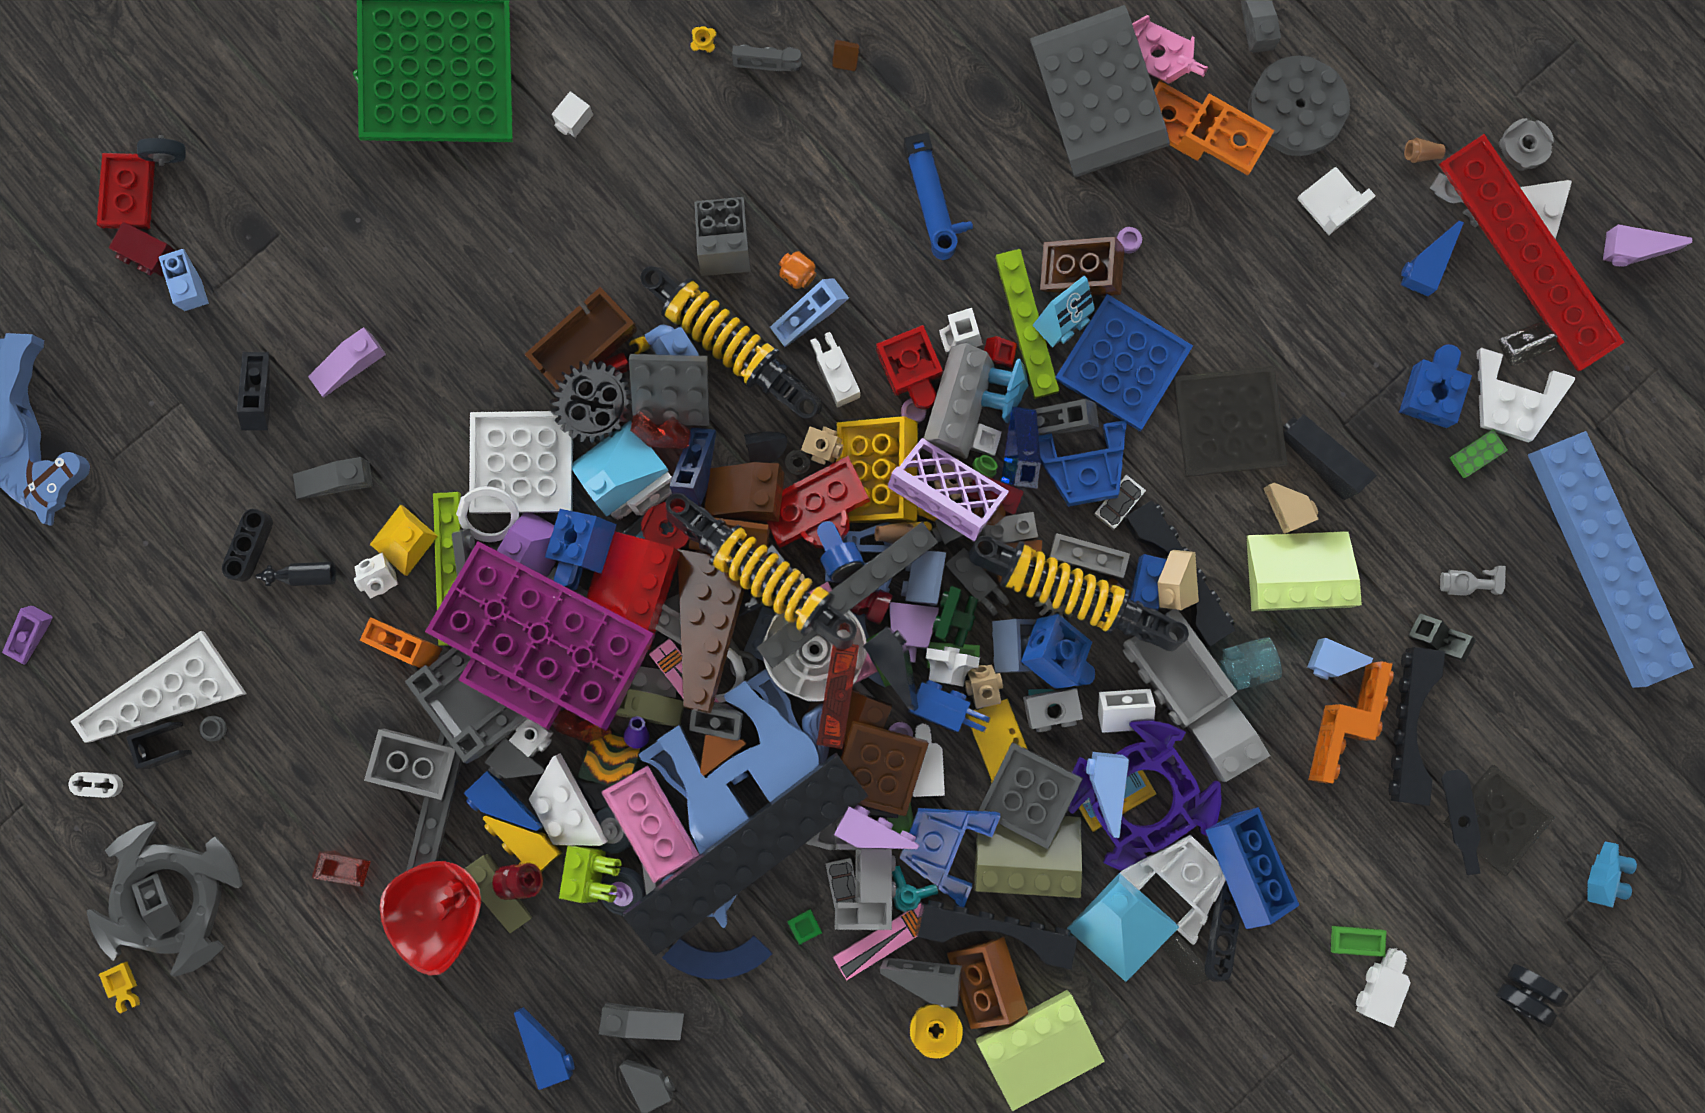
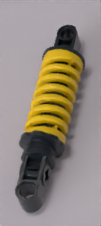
(728, 340)
(761, 573)
(1090, 598)

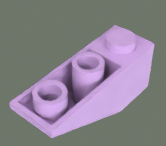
(866, 832)

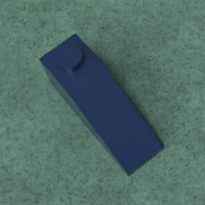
(694, 466)

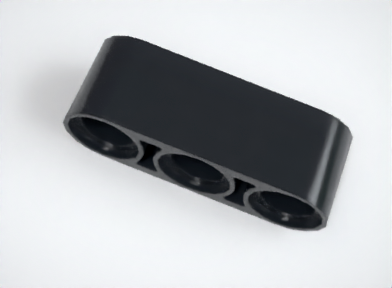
(236, 552)

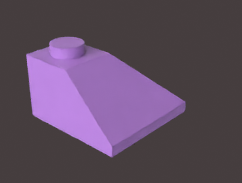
(528, 543)

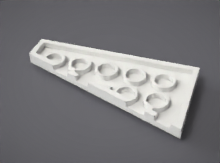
(174, 685)

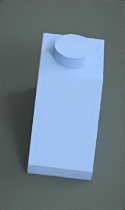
(1334, 659)

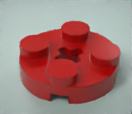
(652, 528)

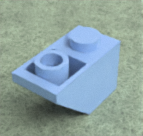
(183, 280)

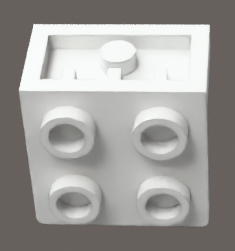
(1333, 200)

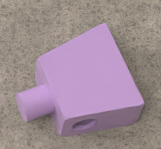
(914, 623)

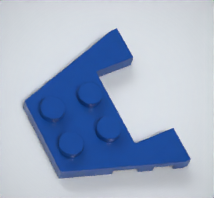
(1087, 475)
(939, 838)

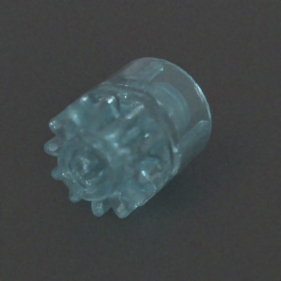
(1251, 663)

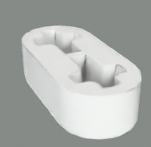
(96, 779)

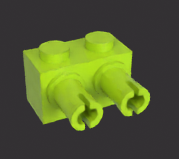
(583, 875)

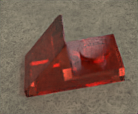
(341, 868)

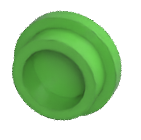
(985, 465)

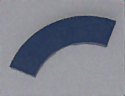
(717, 964)

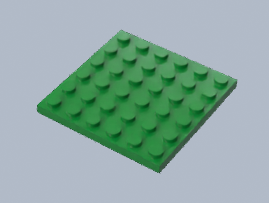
(434, 70)

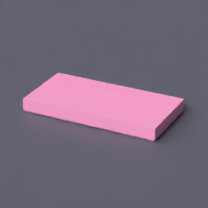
(650, 824)

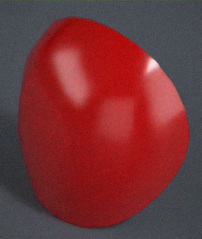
(430, 914)

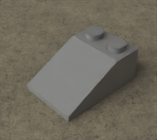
(1228, 741)
(410, 764)

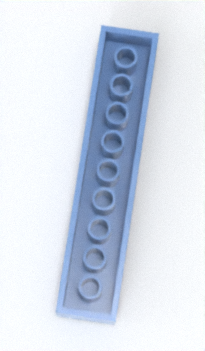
(1610, 561)

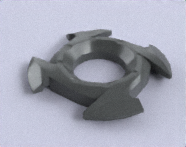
(138, 862)

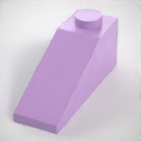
(1630, 244)
(346, 361)

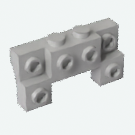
(872, 890)

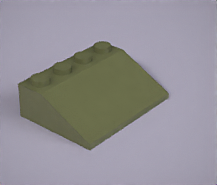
(1021, 866)

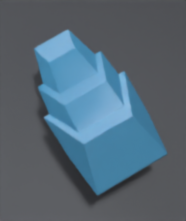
(1016, 383)
(1605, 876)

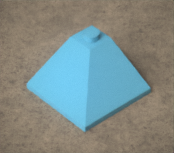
(618, 469)
(1123, 927)

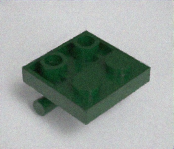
(952, 617)

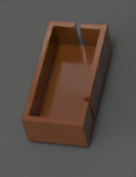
(582, 337)

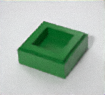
(804, 926)

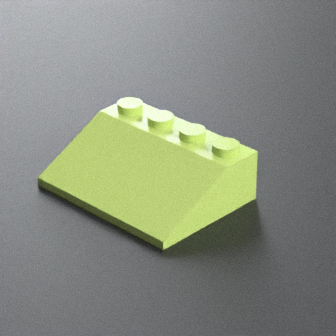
(1302, 571)
(1040, 1050)

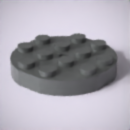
(1317, 88)

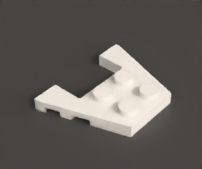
(1515, 409)
(1190, 873)

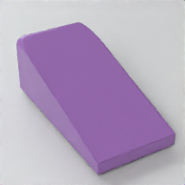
(26, 633)

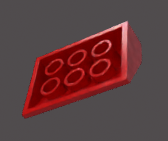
(635, 579)

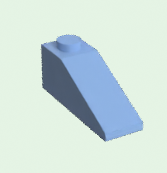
(809, 311)
(1108, 780)

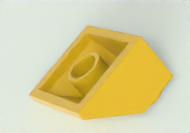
(403, 540)

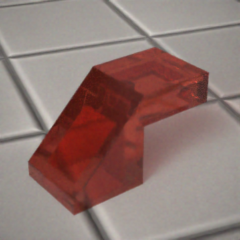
(668, 435)
(571, 725)

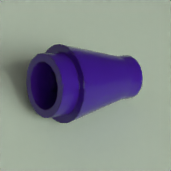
(636, 733)

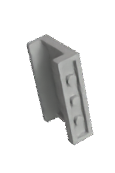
(1182, 678)

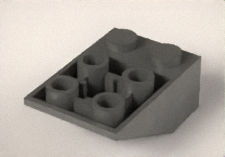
(722, 236)

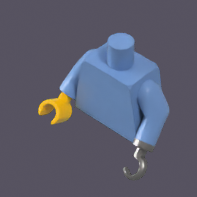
(666, 342)

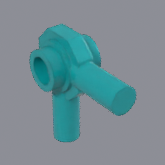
(907, 896)

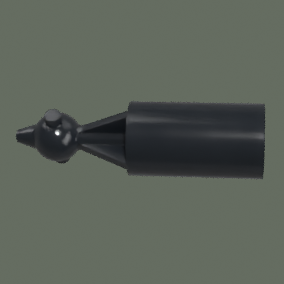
(301, 574)

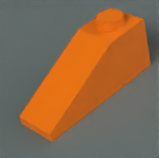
(400, 644)

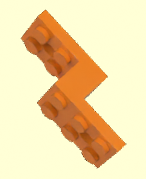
(1212, 128)
(1351, 722)

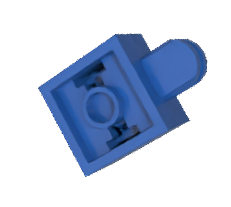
(1437, 389)
(578, 544)
(1059, 653)
(945, 708)

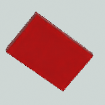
(125, 191)

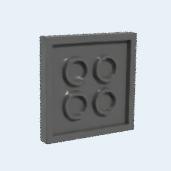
(670, 387)
(1031, 794)

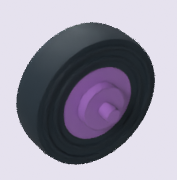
(629, 890)

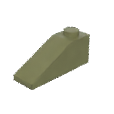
(509, 912)

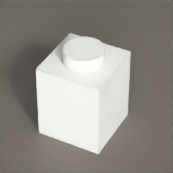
(572, 115)

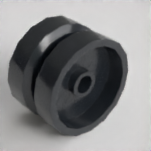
(1531, 995)

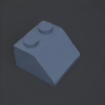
(924, 579)
(1009, 644)

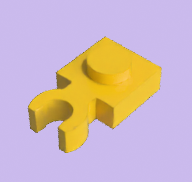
(118, 983)

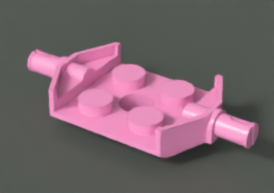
(1177, 49)

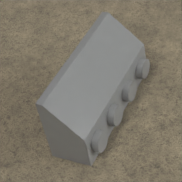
(959, 399)

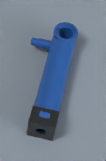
(935, 212)

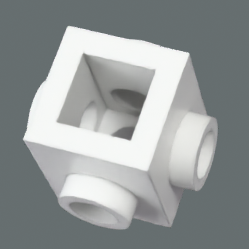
(375, 575)
(528, 745)

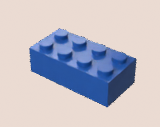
(1252, 868)

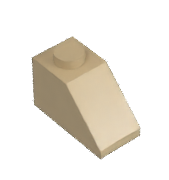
(1290, 507)
(1178, 581)

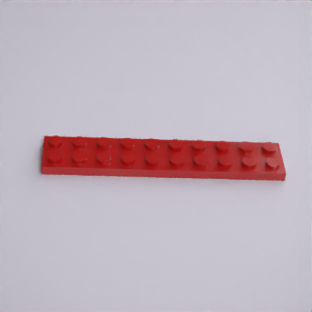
(1531, 253)

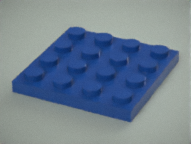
(1123, 362)

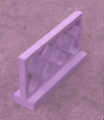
(938, 501)

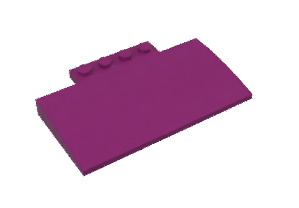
(538, 641)

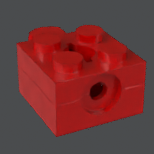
(911, 365)

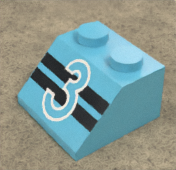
(1066, 313)

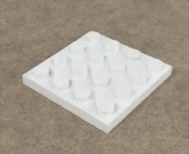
(524, 458)

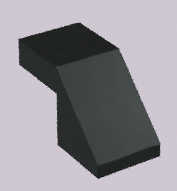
(1440, 637)

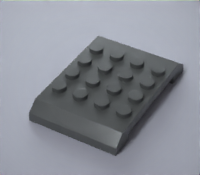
(1100, 91)
(462, 714)

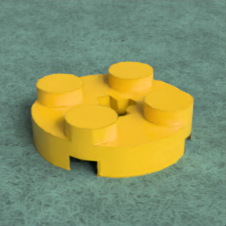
(946, 1041)

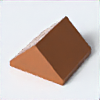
(717, 751)

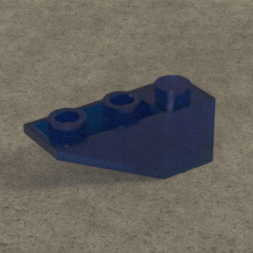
(1022, 449)

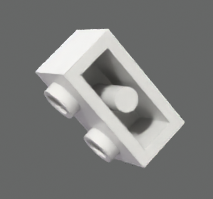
(1119, 708)

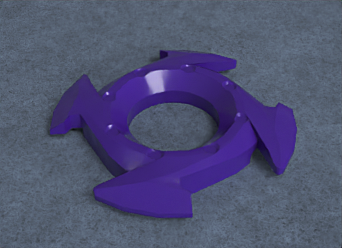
(1187, 808)

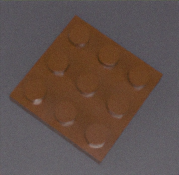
(884, 765)

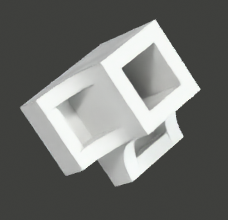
(961, 330)
(949, 665)

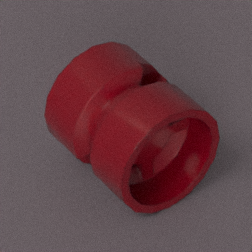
(874, 606)
(517, 881)

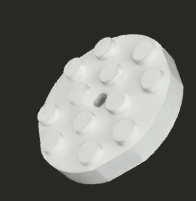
(806, 673)

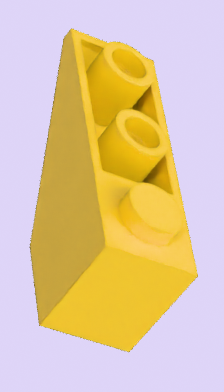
(525, 843)

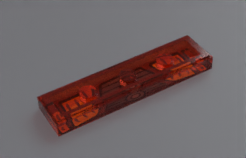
(837, 697)

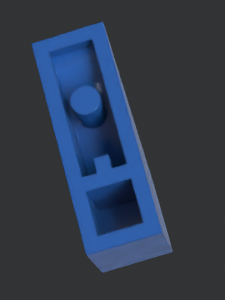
(1427, 269)
(496, 799)
(545, 1053)

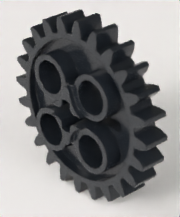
(598, 380)

